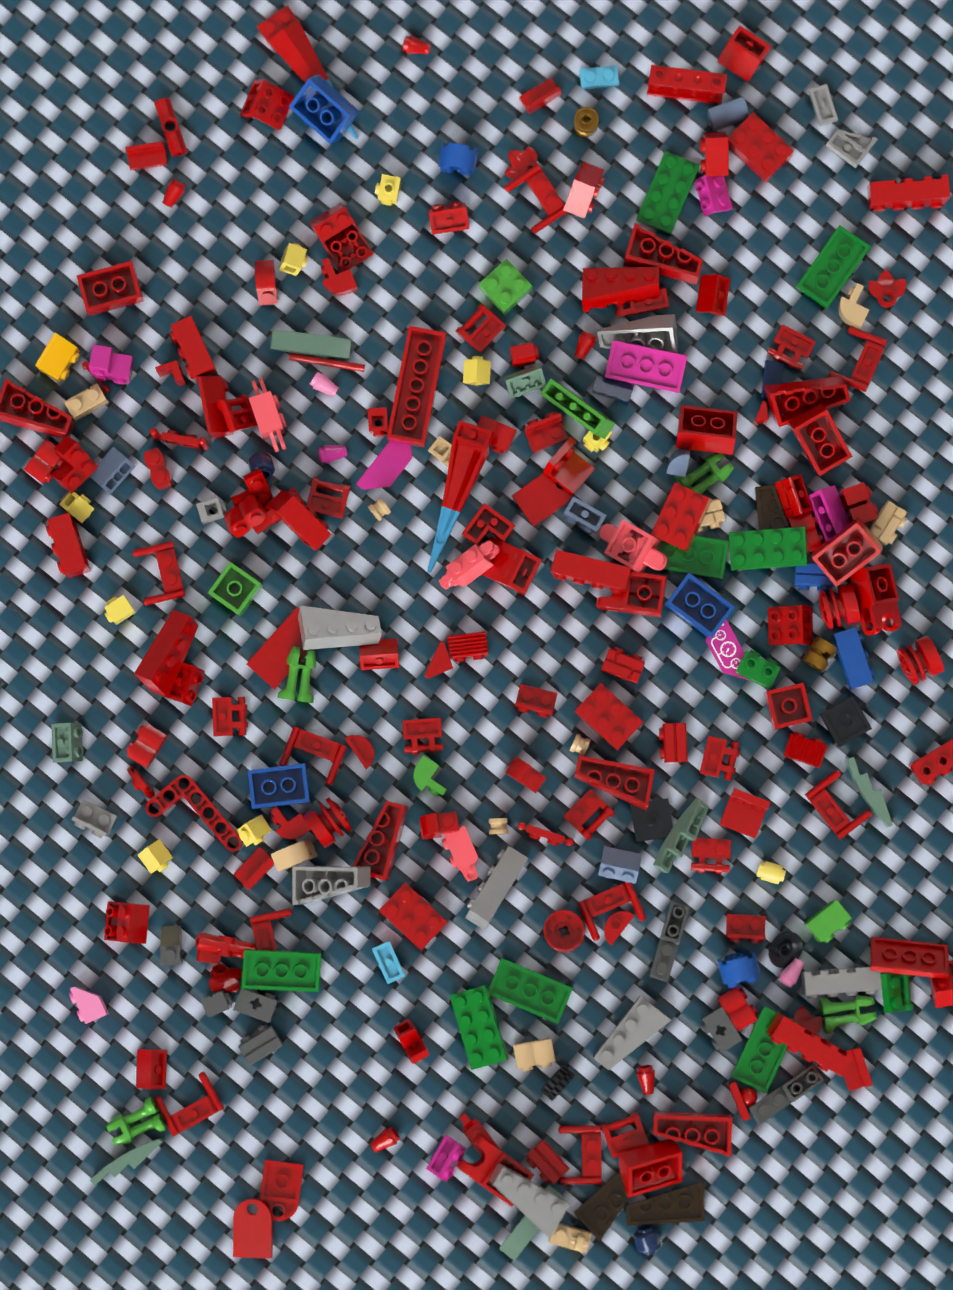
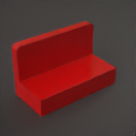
(540, 95)
(146, 155)
(713, 294)
(169, 368)
(379, 655)
(254, 868)
(151, 1069)
(857, 1072)

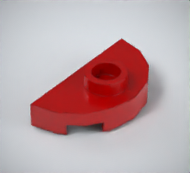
(362, 748)
(139, 782)
(616, 924)

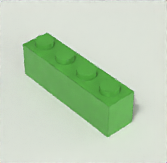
(577, 408)

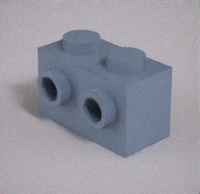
(584, 515)
(619, 864)

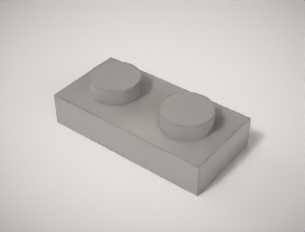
(823, 105)

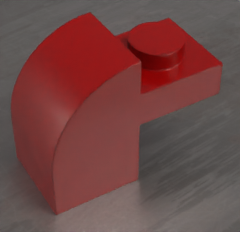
(266, 282)
(337, 284)
(525, 774)
(436, 824)
(290, 830)
(411, 1041)

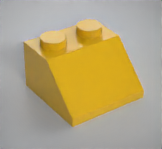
(58, 358)

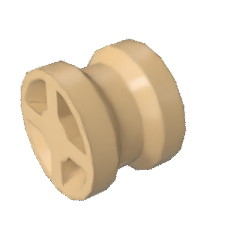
(379, 509)
(580, 745)
(498, 826)

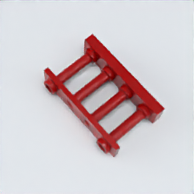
(686, 84)

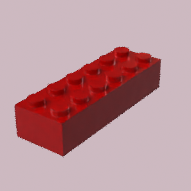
(416, 386)

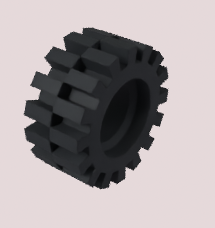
(557, 1082)

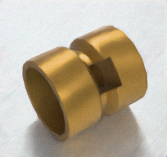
(586, 122)
(819, 654)

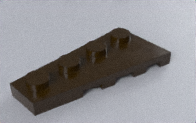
(769, 509)
(603, 1206)
(670, 1207)

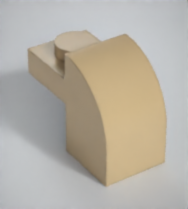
(850, 311)
(294, 855)

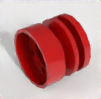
(839, 606)
(917, 661)
(327, 822)
(558, 921)

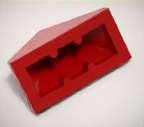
(440, 662)

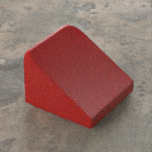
(762, 415)
(209, 957)

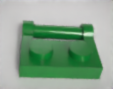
(892, 992)

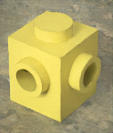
(388, 189)
(293, 259)
(476, 371)
(595, 443)
(77, 506)
(118, 609)
(254, 831)
(155, 857)

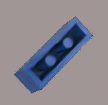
(853, 658)

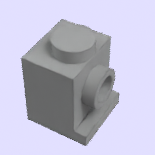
(204, 510)

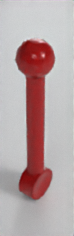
(85, 365)

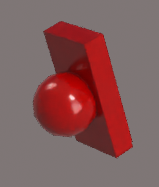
(743, 1099)

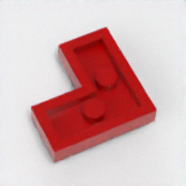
(257, 486)

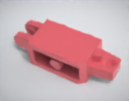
(469, 565)
(462, 852)

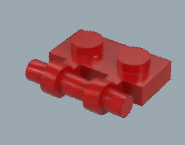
(794, 342)
(223, 716)
(422, 729)
(713, 758)
(711, 848)

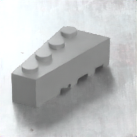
(335, 628)
(323, 882)
(496, 887)
(840, 981)
(634, 1029)
(536, 1202)

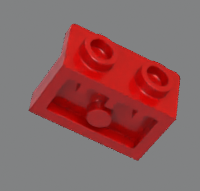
(448, 217)
(187, 684)
(535, 700)
(745, 927)

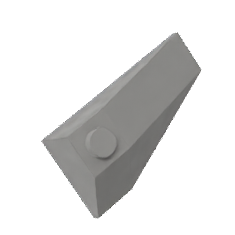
(653, 332)

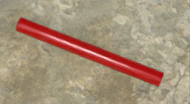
(327, 362)

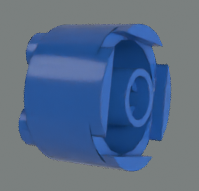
(457, 158)
(739, 968)

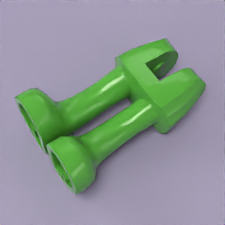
(709, 465)
(294, 664)
(828, 1007)
(130, 1132)

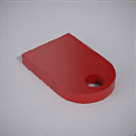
(541, 499)
(282, 1186)
(253, 1231)

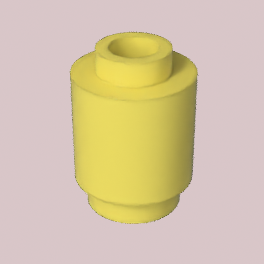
(771, 872)

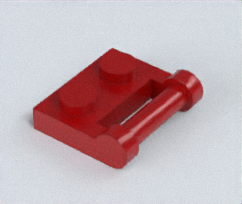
(485, 332)
(238, 419)
(328, 504)
(584, 809)
(625, 1141)

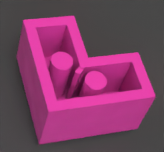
(110, 366)

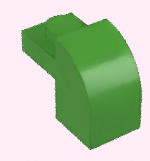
(423, 776)

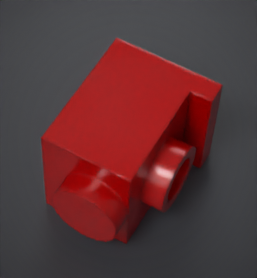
(374, 415)

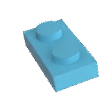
(599, 77)
(388, 962)

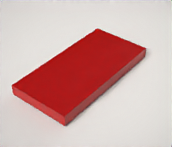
(271, 658)
(909, 957)

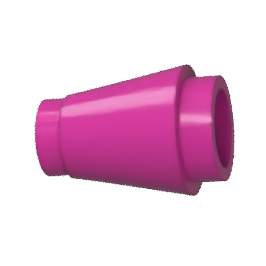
(330, 453)

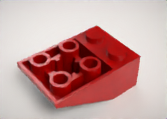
(341, 237)
(513, 567)

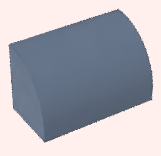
(728, 114)
(678, 462)
(112, 470)

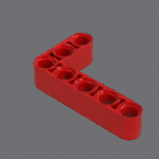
(199, 808)

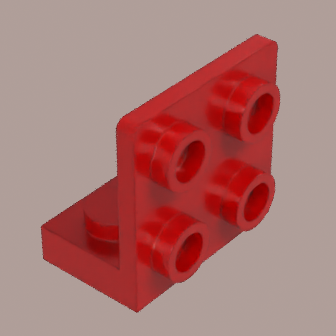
(267, 104)
(545, 432)
(568, 467)
(790, 625)
(744, 813)

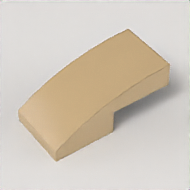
(441, 450)

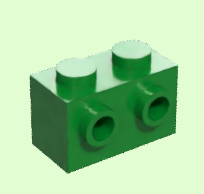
(758, 669)

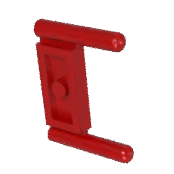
(543, 192)
(867, 361)
(173, 437)
(168, 570)
(315, 745)
(831, 811)
(553, 838)
(609, 900)
(263, 930)
(193, 1113)
(590, 1154)

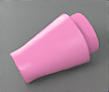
(323, 384)
(791, 973)

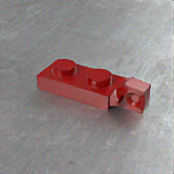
(472, 1129)

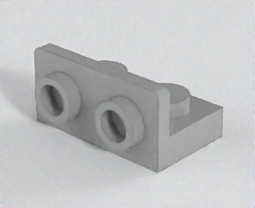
(94, 818)

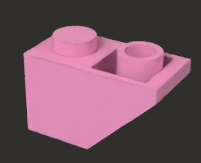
(90, 1004)

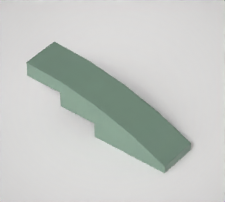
(310, 344)
(873, 798)
(684, 830)
(132, 1157)
(522, 1234)

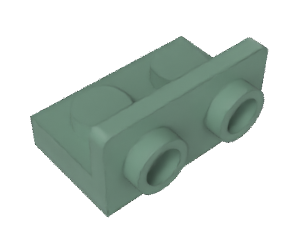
(525, 381)
(67, 742)

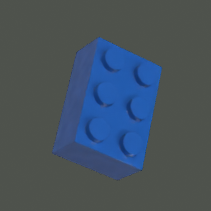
(324, 109)
(699, 606)
(279, 786)

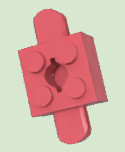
(267, 416)
(632, 546)

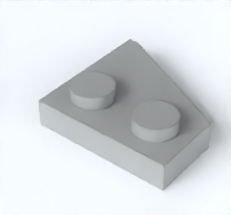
(850, 146)

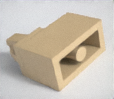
(571, 1238)

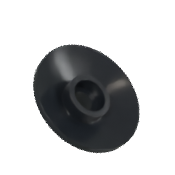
(785, 949)

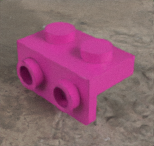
(713, 194)
(446, 1158)

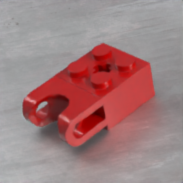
(877, 598)
(632, 602)
(484, 1168)

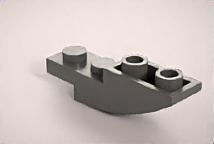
(669, 941)
(785, 1094)

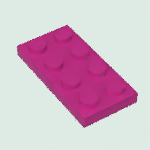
(646, 366)

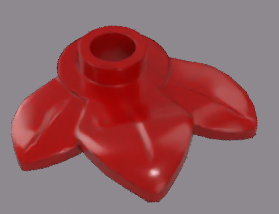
(520, 162)
(887, 286)
(224, 978)
(804, 1018)

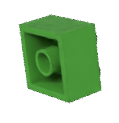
(505, 287)
(235, 589)
(827, 921)

